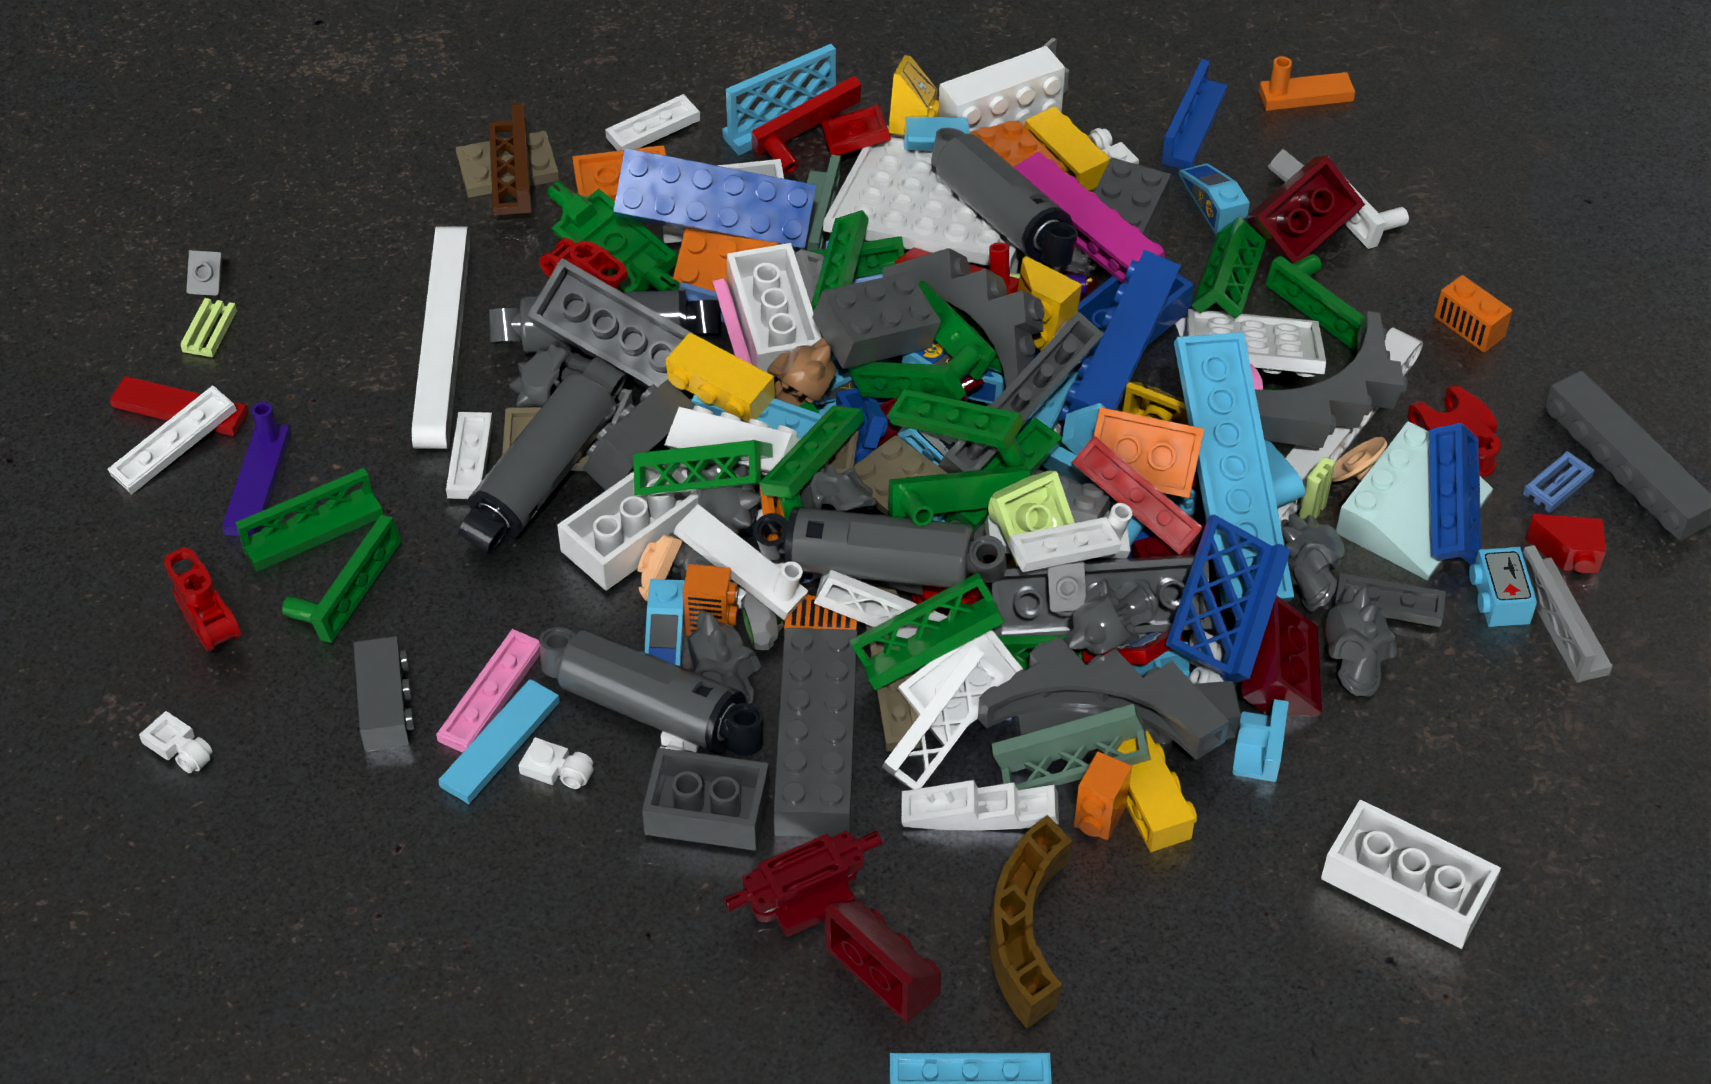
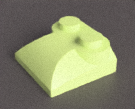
(1030, 505)

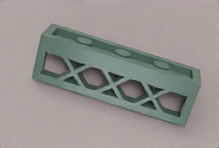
(825, 193)
(1071, 743)

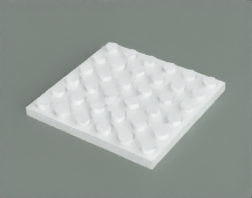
(909, 200)

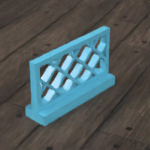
(738, 132)

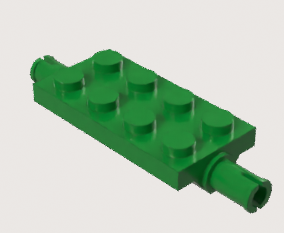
(626, 239)

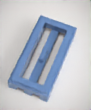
(1545, 496)

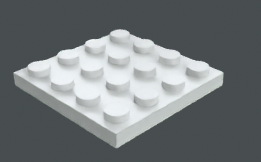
(1270, 341)

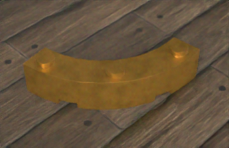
(1016, 959)

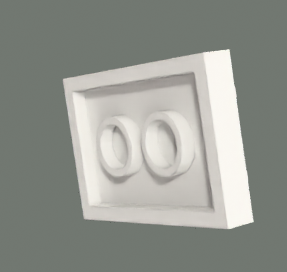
(926, 682)

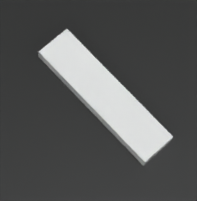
(172, 439)

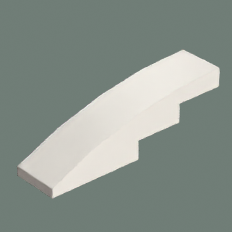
(978, 809)

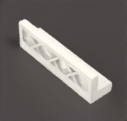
(865, 602)
(931, 712)

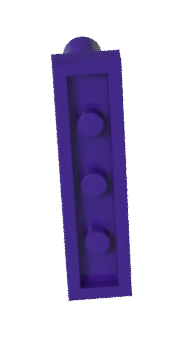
(258, 469)

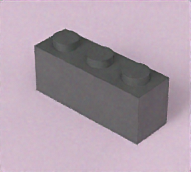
(383, 693)

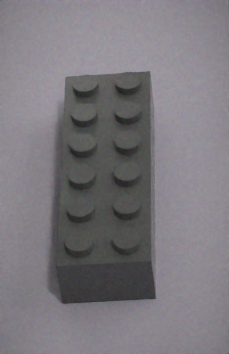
(607, 325)
(1026, 605)
(815, 733)

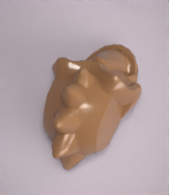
(803, 373)

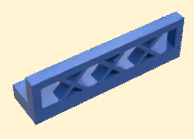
(1193, 119)
(1455, 493)

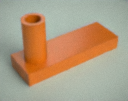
(1289, 92)

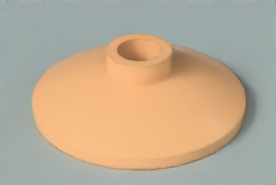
(1359, 460)

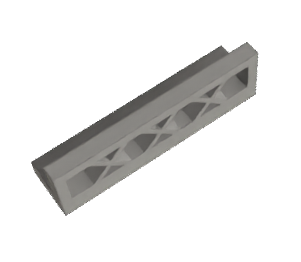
(1565, 619)

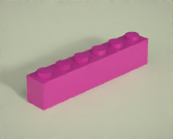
(1100, 229)

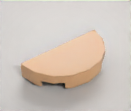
(657, 561)

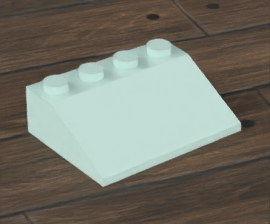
(1393, 504)

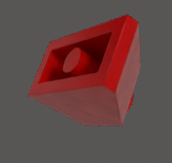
(1571, 541)

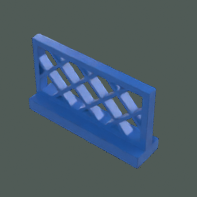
(1250, 616)

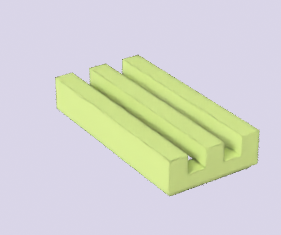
(203, 326)
(1317, 488)

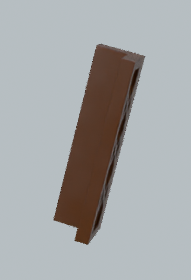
(518, 146)

